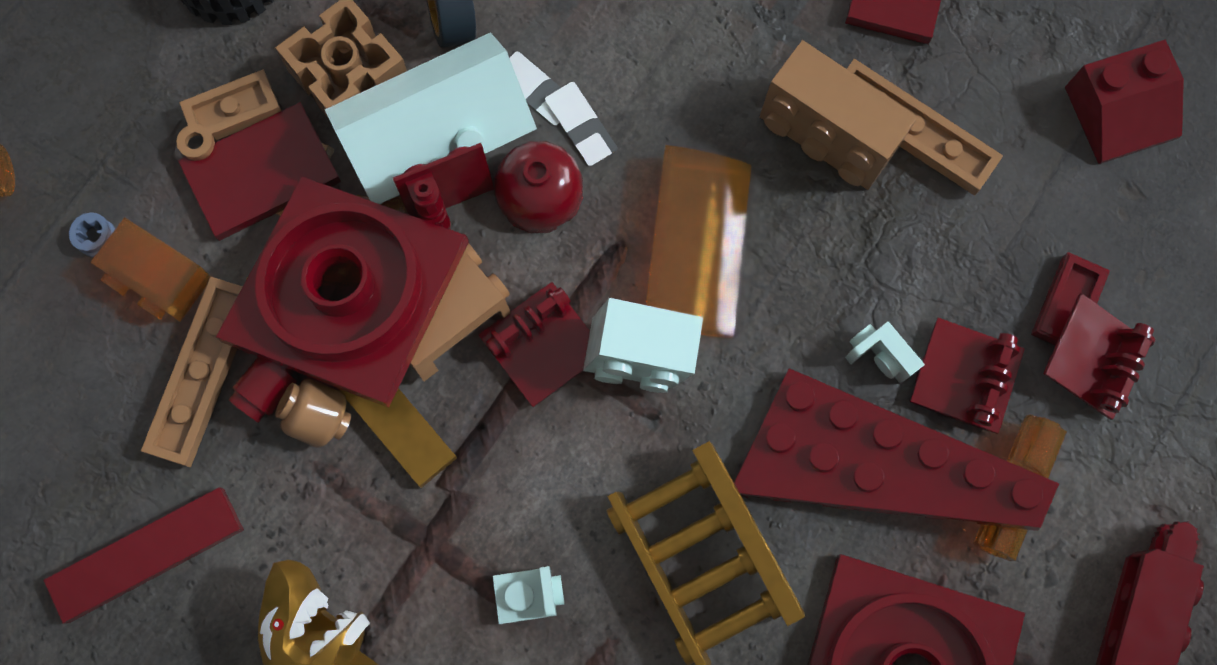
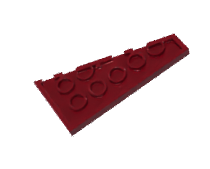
(861, 457)

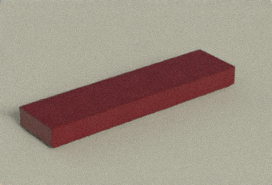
(143, 555)

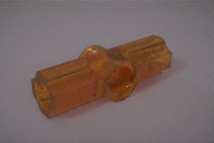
(1033, 450)

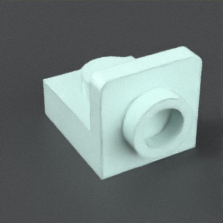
(892, 353)
(527, 595)

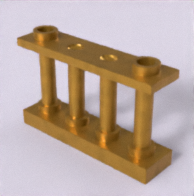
(751, 558)

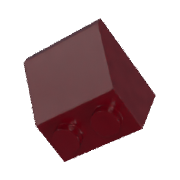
(1129, 101)

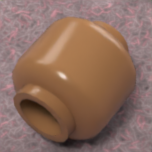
(313, 413)

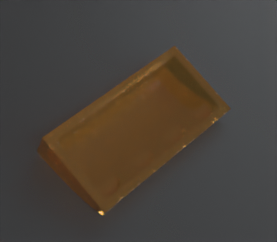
(699, 237)

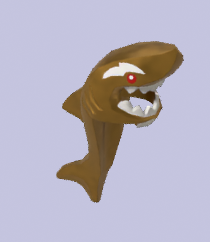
(297, 626)

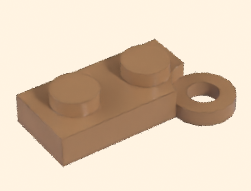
(226, 112)

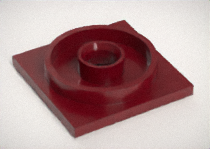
(374, 332)
(883, 614)

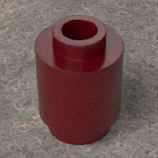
(261, 388)

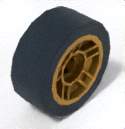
(452, 21)

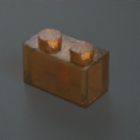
(151, 270)

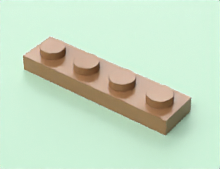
(937, 139)
(194, 380)

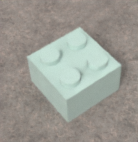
(642, 345)

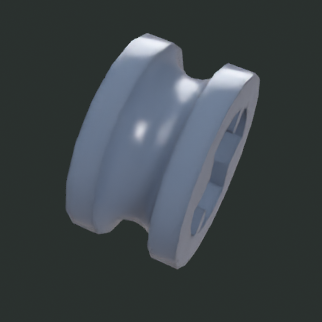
(82, 224)

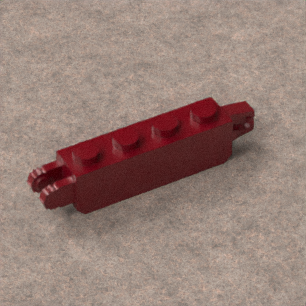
(1155, 601)

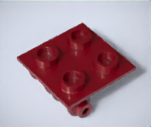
(444, 183)
(540, 343)
(1099, 357)
(968, 375)

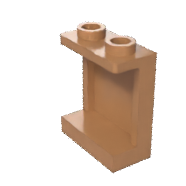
(464, 307)

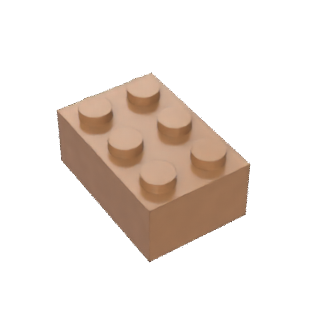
(835, 115)

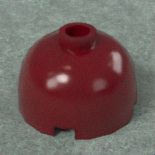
(538, 186)

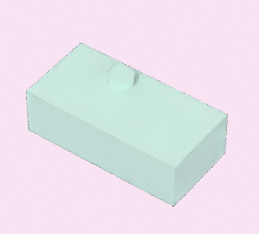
(429, 112)

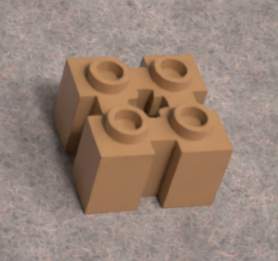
(340, 56)

